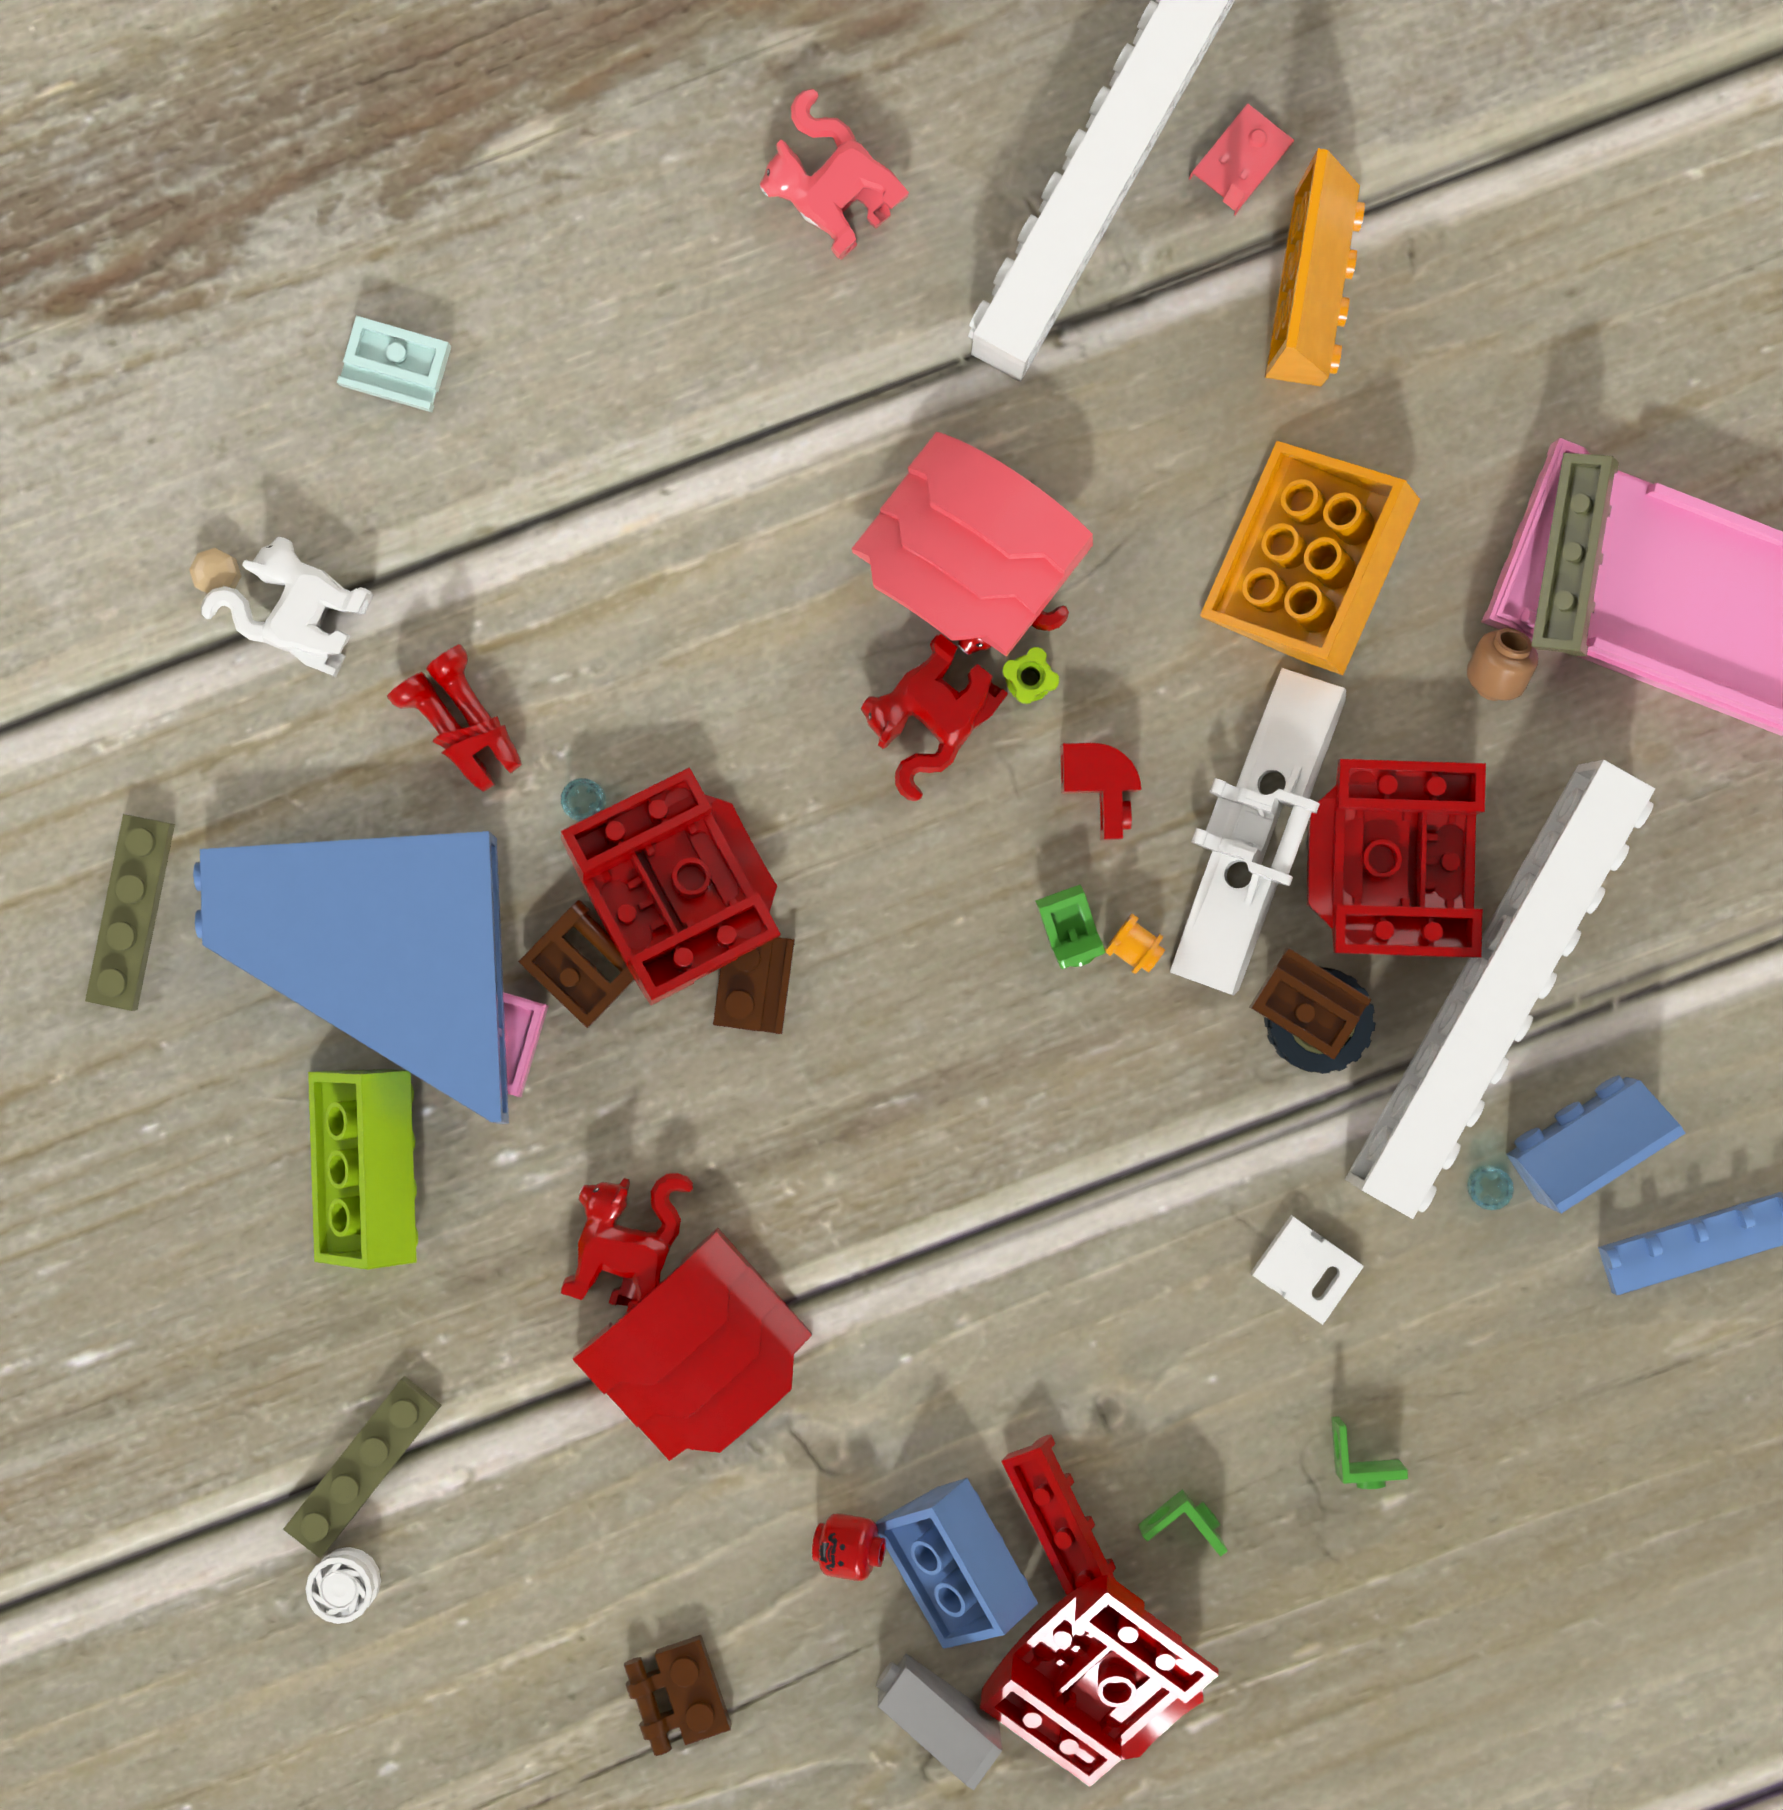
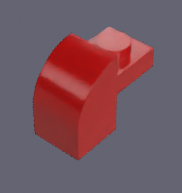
(1101, 771)

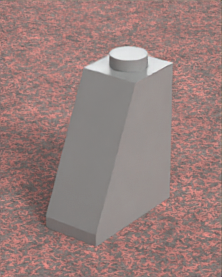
(940, 1719)

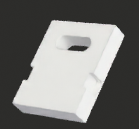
(1297, 1263)

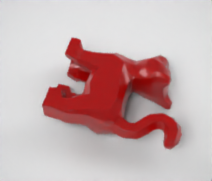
(937, 705)
(622, 1250)

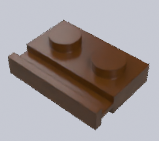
(756, 988)
(1310, 1003)

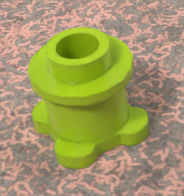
(1035, 661)

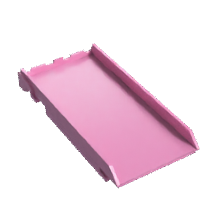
(1680, 595)

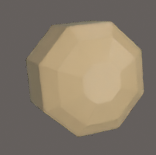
(214, 570)

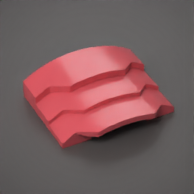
(971, 545)

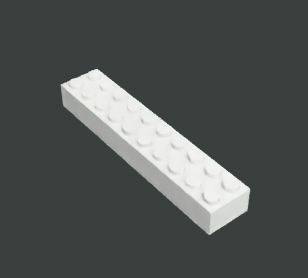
(1095, 181)
(1498, 991)

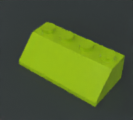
(362, 1168)

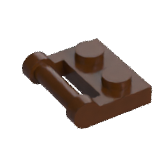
(570, 974)

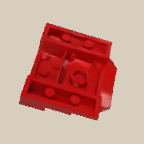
(1398, 858)
(674, 883)
(699, 1352)
(1096, 1680)

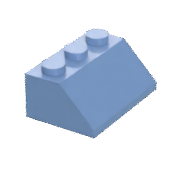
(1593, 1143)
(956, 1565)

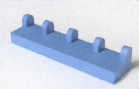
(1694, 1244)

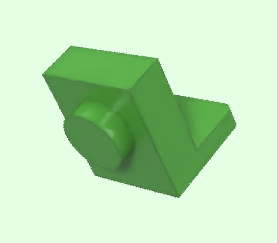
(1070, 927)

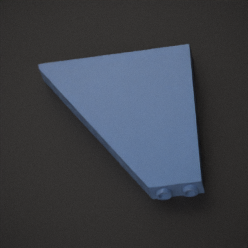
(379, 942)

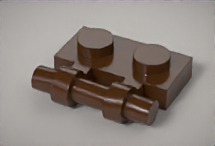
(691, 1690)

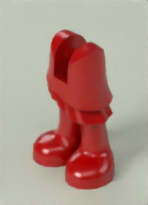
(459, 742)

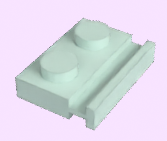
(394, 363)

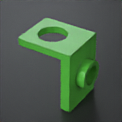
(1365, 1474)
(1199, 1515)

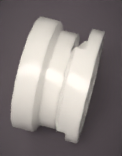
(343, 1585)

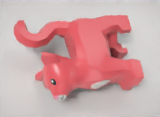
(841, 181)

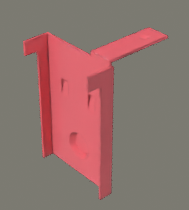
(1242, 157)

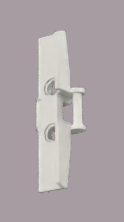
(1229, 919)

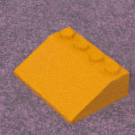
(1315, 273)
(1311, 555)

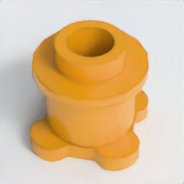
(1136, 945)

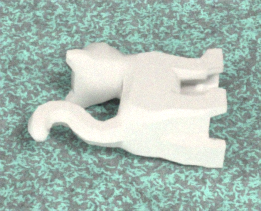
(299, 612)

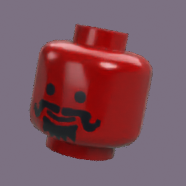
(848, 1547)

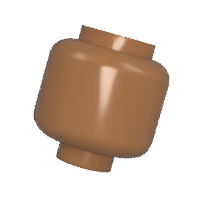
(1502, 664)

